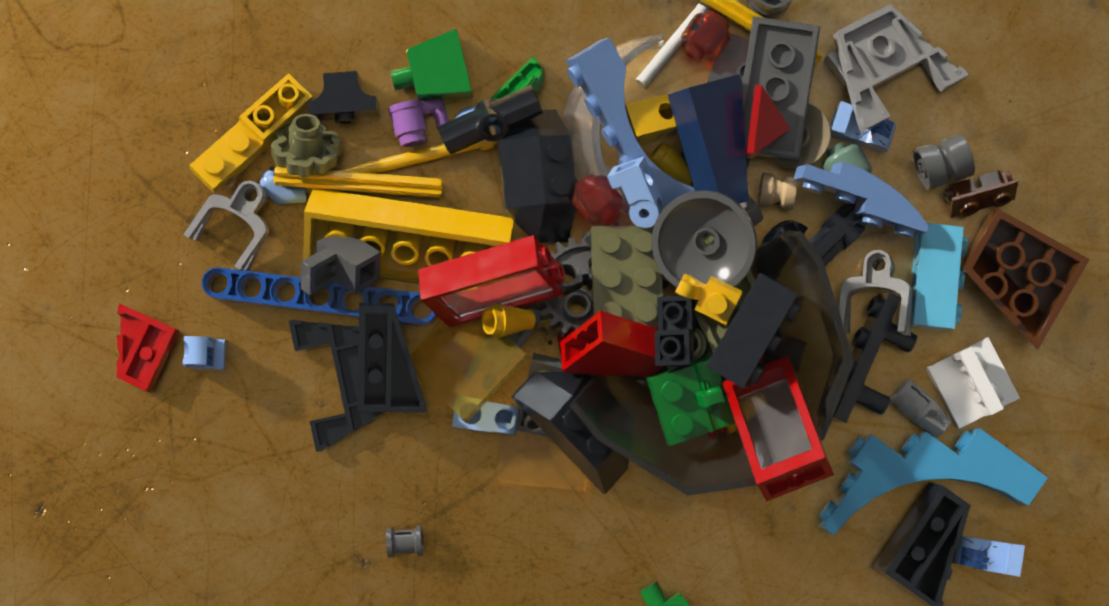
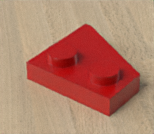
(142, 348)

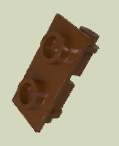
(995, 190)

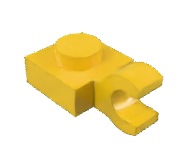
(715, 298)

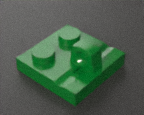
(690, 401)

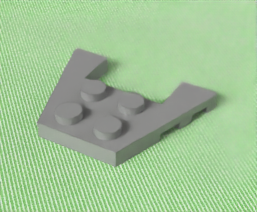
(880, 50)

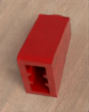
(610, 347)

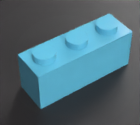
(937, 277)

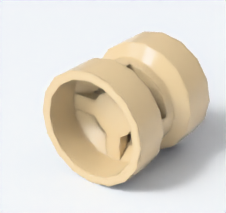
(773, 191)

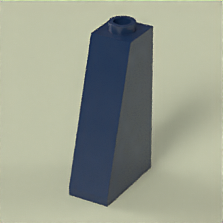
(713, 135)

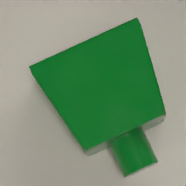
(435, 69)

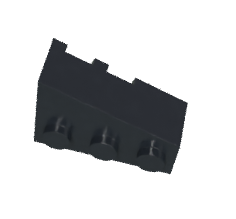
(756, 331)
(384, 363)
(925, 545)

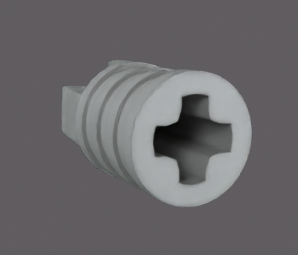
(920, 408)

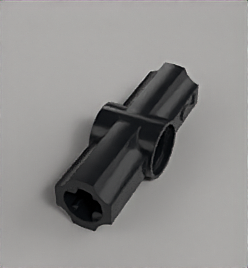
(508, 110)
(837, 233)

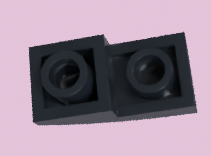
(675, 331)

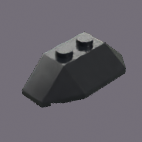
(539, 177)
(547, 402)

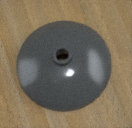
(680, 243)

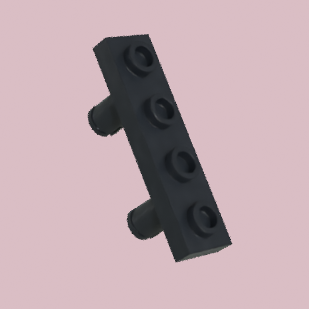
(867, 343)

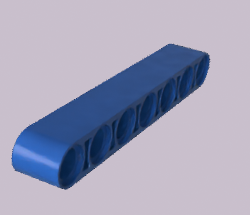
(336, 305)

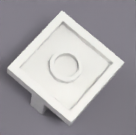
(972, 383)

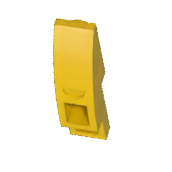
(251, 134)

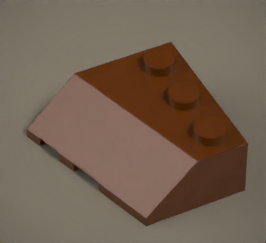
(1023, 272)

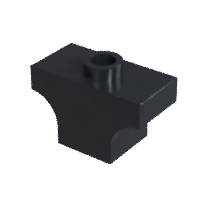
(343, 99)

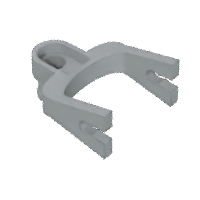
(242, 206)
(877, 280)

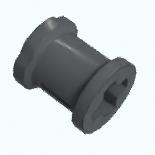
(405, 541)

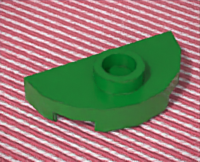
(529, 74)

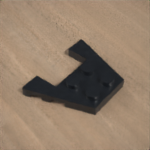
(345, 355)

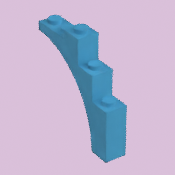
(977, 461)

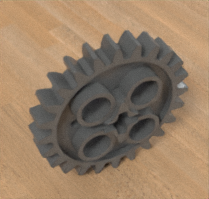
(576, 262)

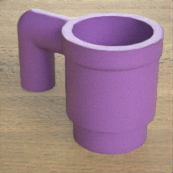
(409, 119)

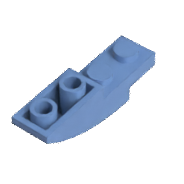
(874, 198)

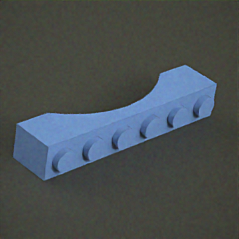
(602, 79)

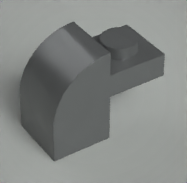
(340, 260)

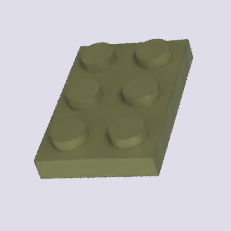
(625, 273)

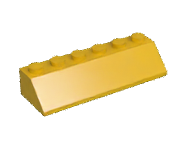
(403, 232)

